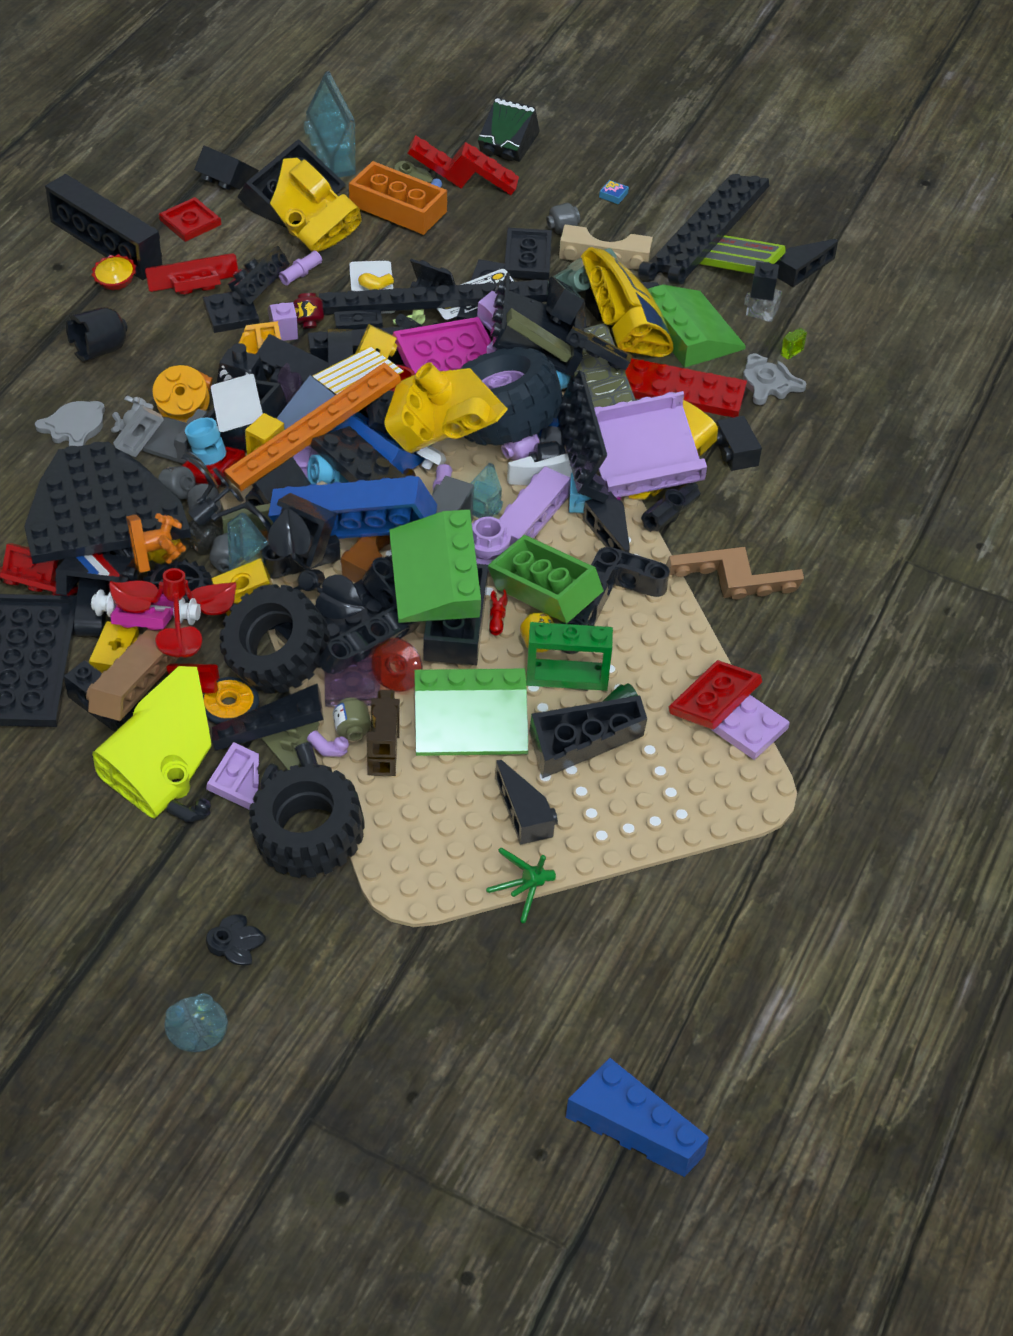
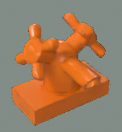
(153, 540)

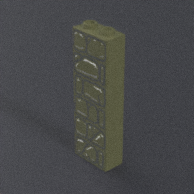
(604, 382)

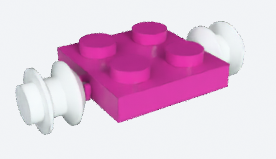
(154, 619)

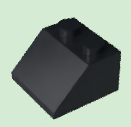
(224, 168)

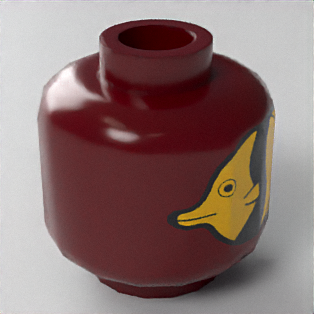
(308, 310)

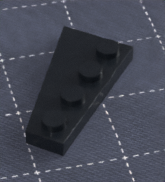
(278, 716)

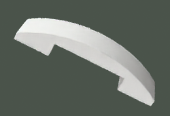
(522, 470)

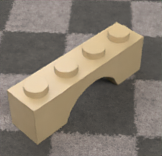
(629, 251)

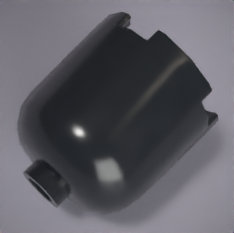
(96, 332)

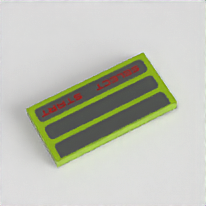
(742, 254)

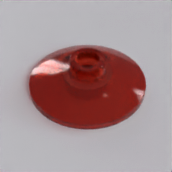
(404, 658)

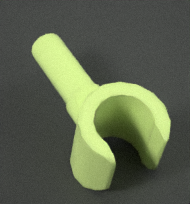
(417, 315)

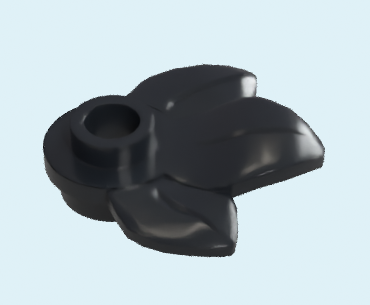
(236, 939)

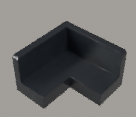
(319, 521)

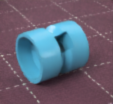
(205, 440)
(320, 470)

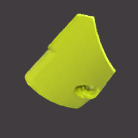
(158, 744)

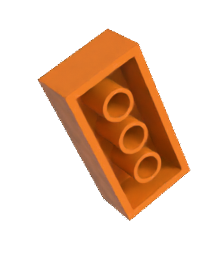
(398, 197)

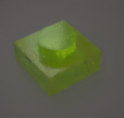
(793, 343)

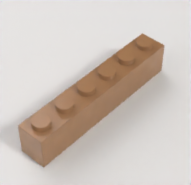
(130, 676)

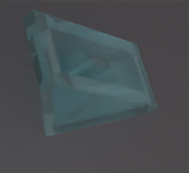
(243, 540)

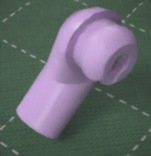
(328, 748)

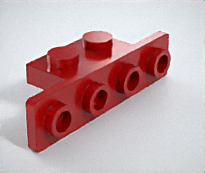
(192, 274)
(19, 569)

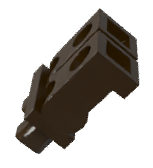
(383, 734)

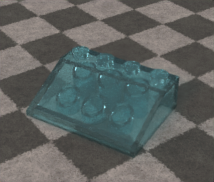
(331, 128)

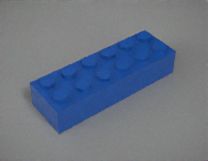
(365, 506)

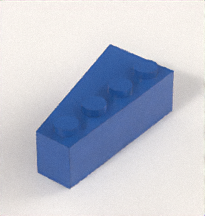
(639, 1119)

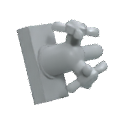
(136, 426)

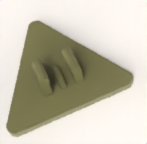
(284, 742)

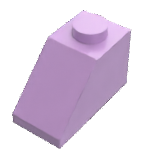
(286, 318)

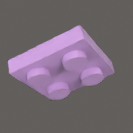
(752, 727)

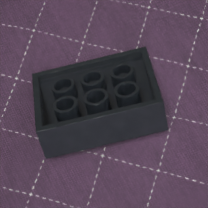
(261, 187)

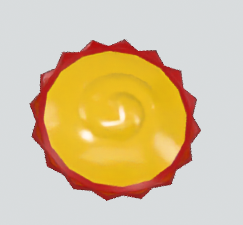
(114, 272)

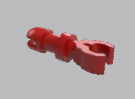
(497, 613)

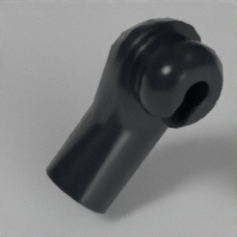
(190, 814)

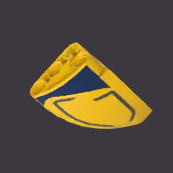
(626, 306)

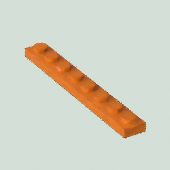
(312, 425)

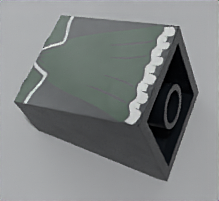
(509, 130)

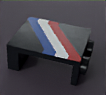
(94, 566)

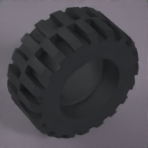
(258, 614)
(312, 850)

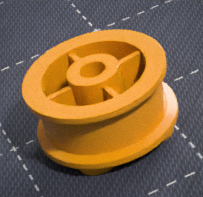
(180, 392)

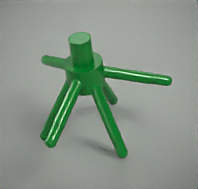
(531, 878)

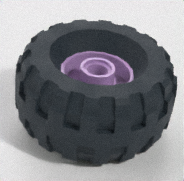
(525, 385)

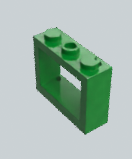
(569, 673)

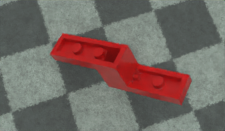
(463, 165)

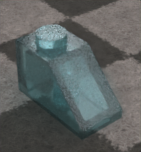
(487, 493)

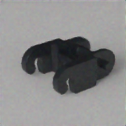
(406, 322)

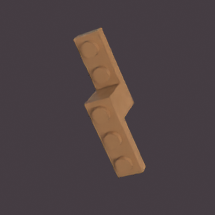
(734, 573)

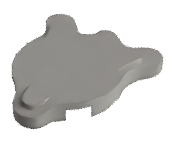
(769, 379)
(74, 422)

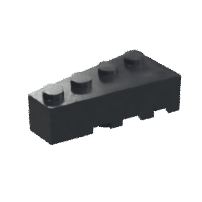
(584, 731)

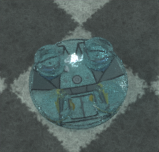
(196, 1023)

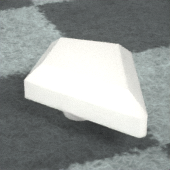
(431, 456)

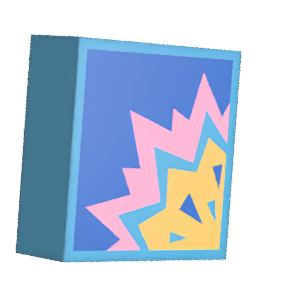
(613, 192)

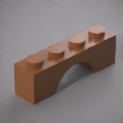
(361, 555)

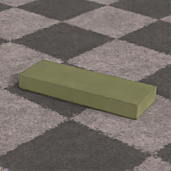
(538, 335)

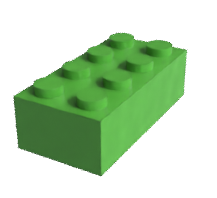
(545, 578)

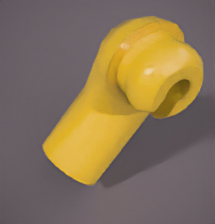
(371, 281)

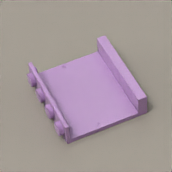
(648, 445)

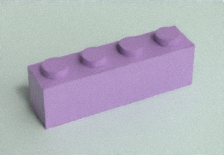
(536, 504)

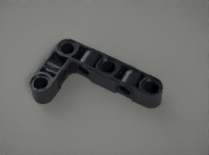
(626, 571)
(362, 639)

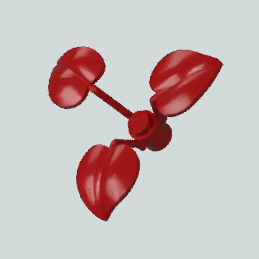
(177, 641)

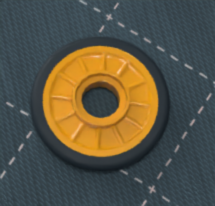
(246, 700)

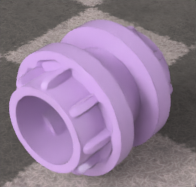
(490, 539)

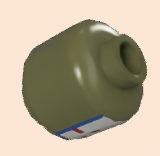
(352, 719)

